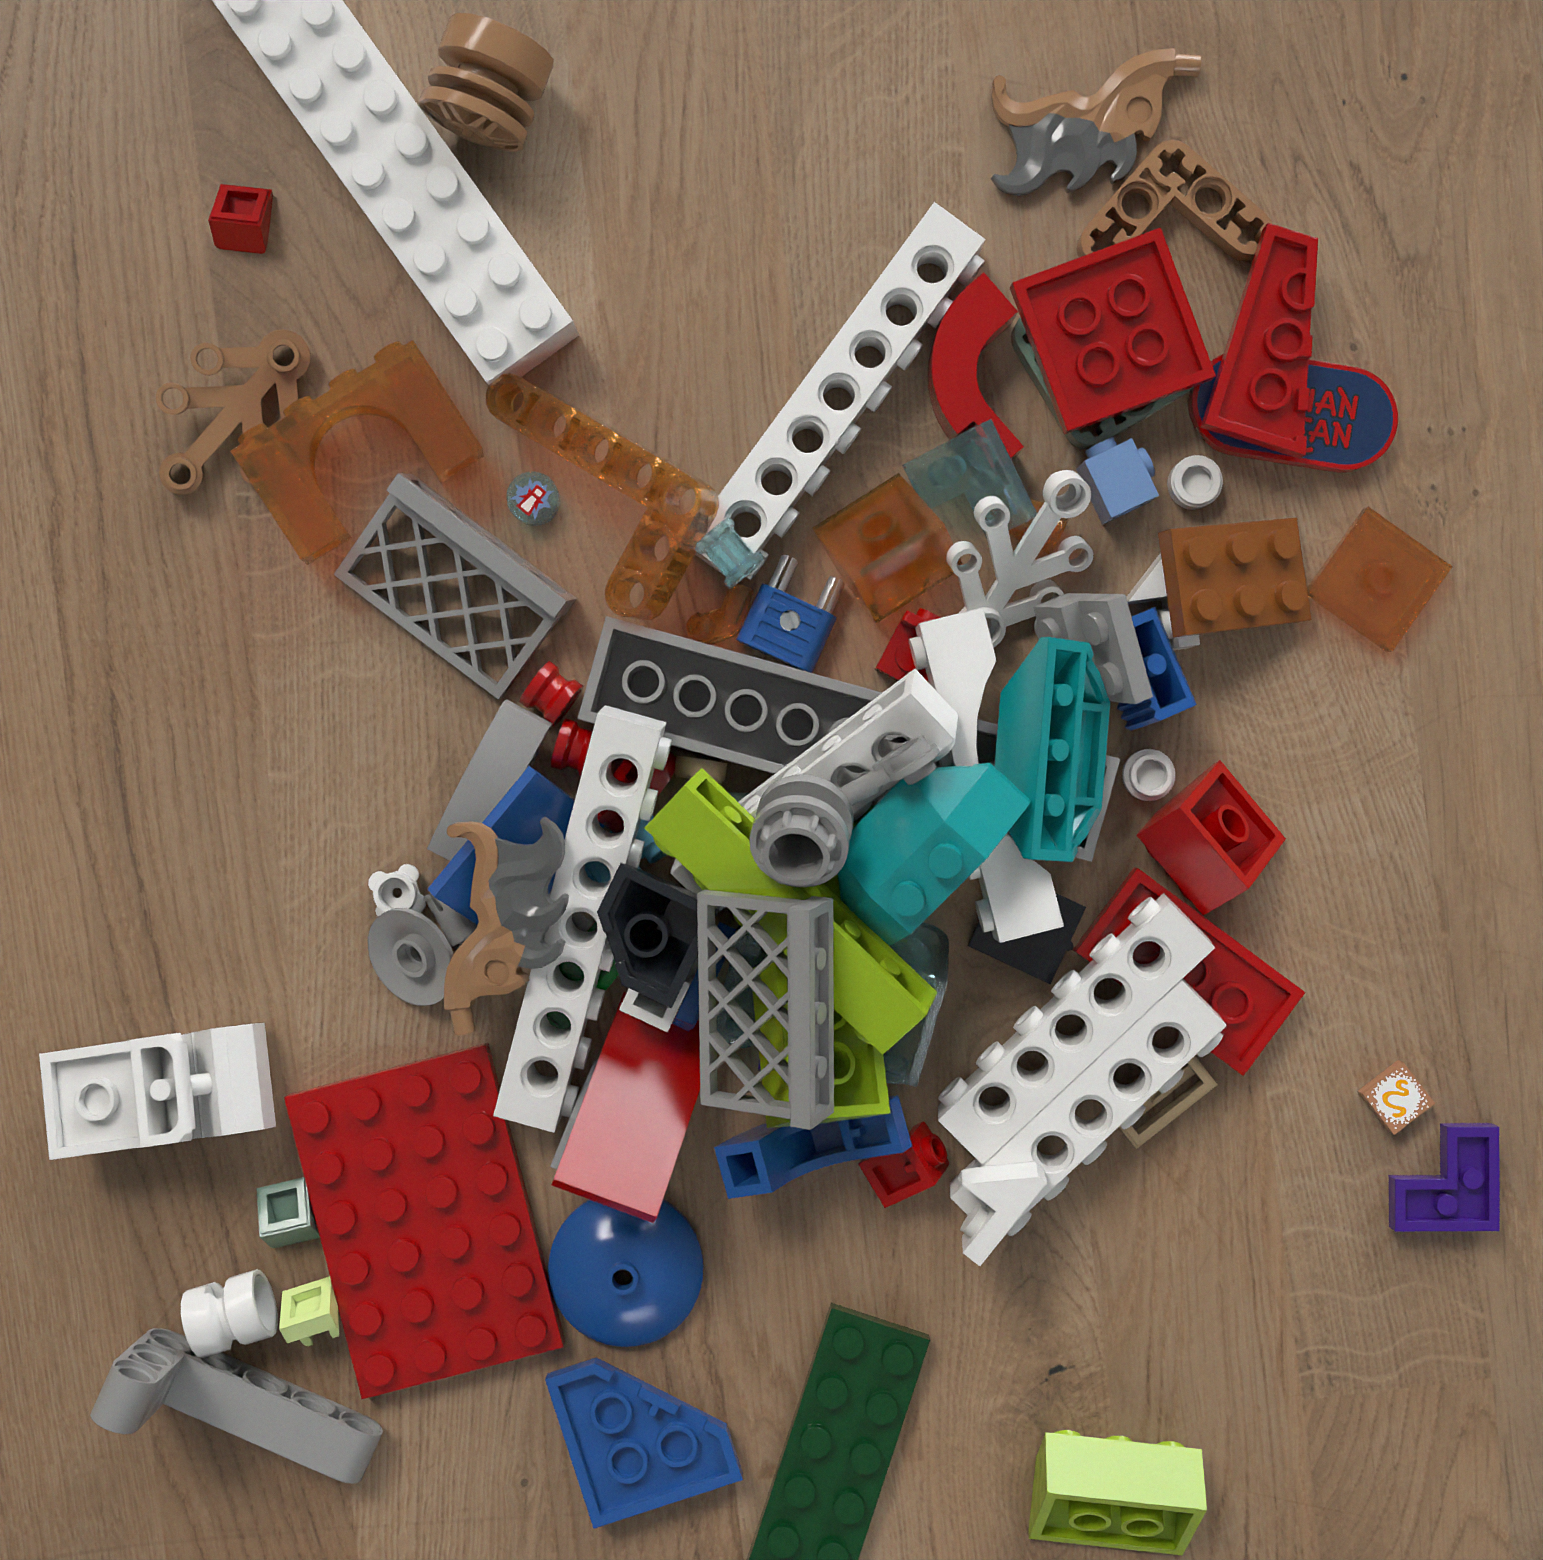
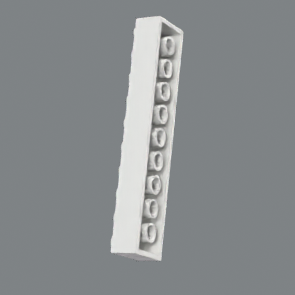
(405, 181)

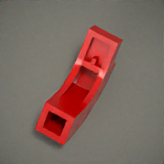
(965, 331)

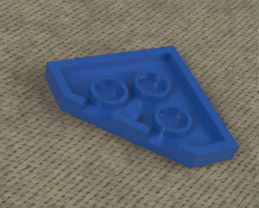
(635, 1442)

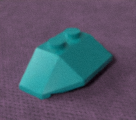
(1054, 746)
(925, 845)

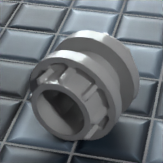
(801, 831)

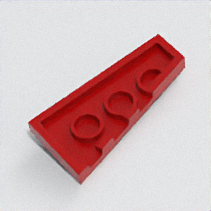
(1264, 368)

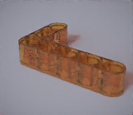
(620, 471)

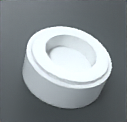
(1195, 482)

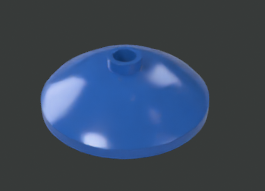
(659, 1255)

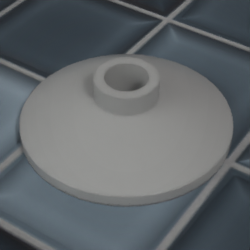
(409, 955)

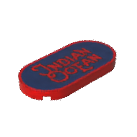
(1346, 426)

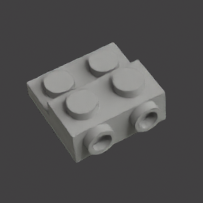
(1109, 629)

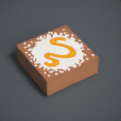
(1396, 1097)

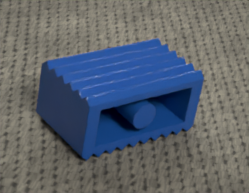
(1164, 673)

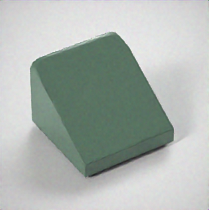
(286, 1213)

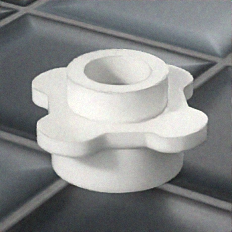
(405, 879)

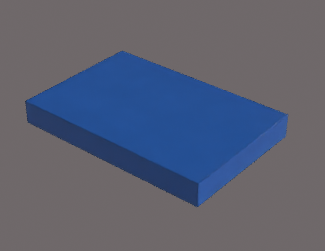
(514, 820)

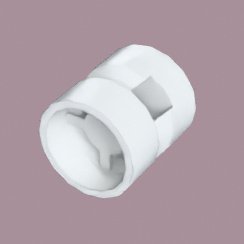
(238, 1311)

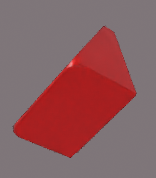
(241, 218)

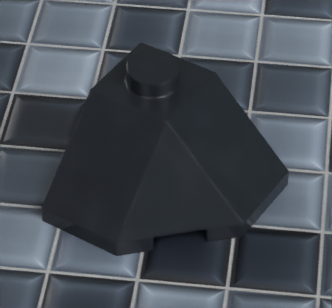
(650, 932)

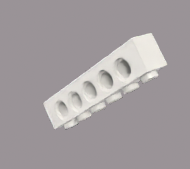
(904, 709)
(1122, 1103)
(988, 1128)

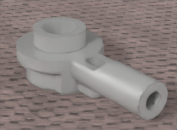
(909, 761)

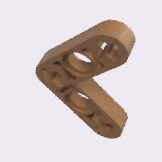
(1165, 190)

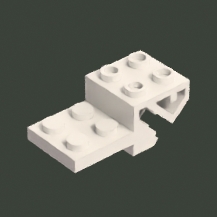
(157, 1090)

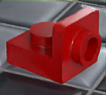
(897, 656)
(910, 1172)

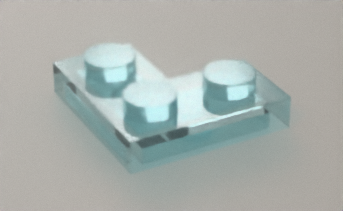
(975, 466)

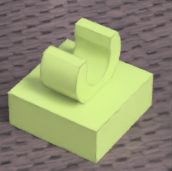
(309, 1311)

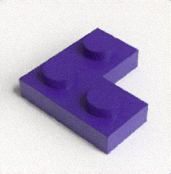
(1464, 1192)

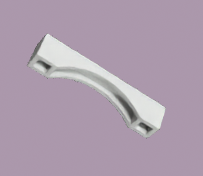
(958, 664)

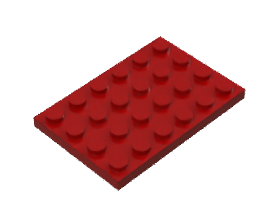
(424, 1221)

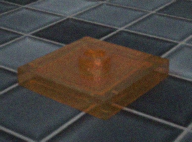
(1378, 579)

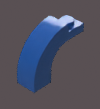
(771, 1157)

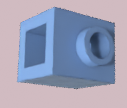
(1118, 478)

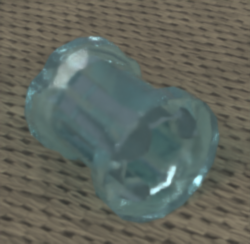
(729, 552)

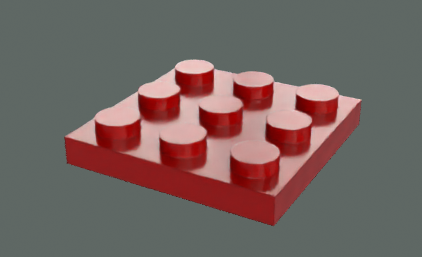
(1112, 331)

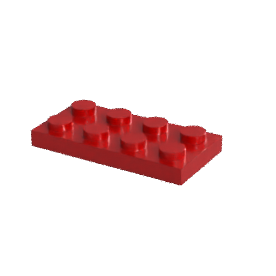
(1231, 978)

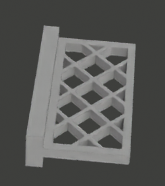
(479, 548)
(808, 999)

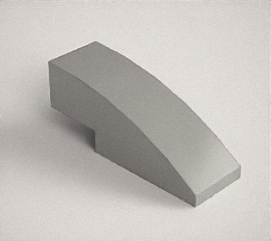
(496, 765)

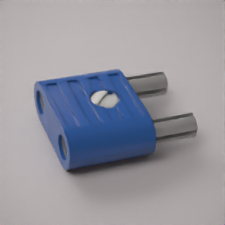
(787, 625)

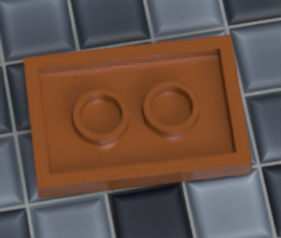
(1234, 576)

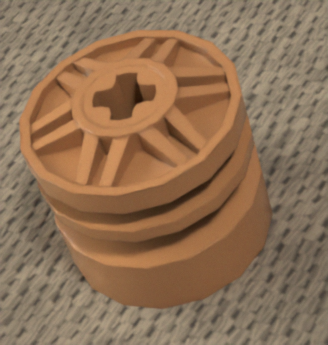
(486, 82)

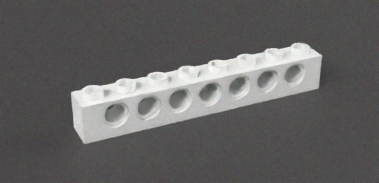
(935, 240)
(524, 1092)

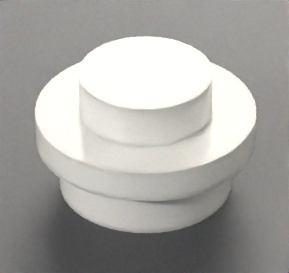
(1148, 775)

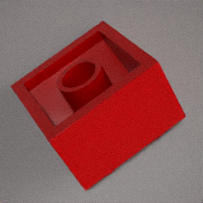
(1212, 839)

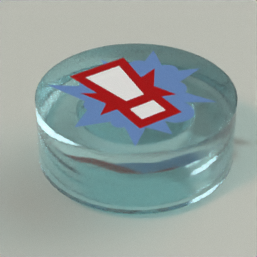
(533, 498)

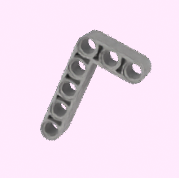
(236, 1400)

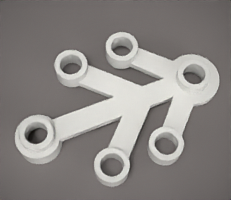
(1019, 567)

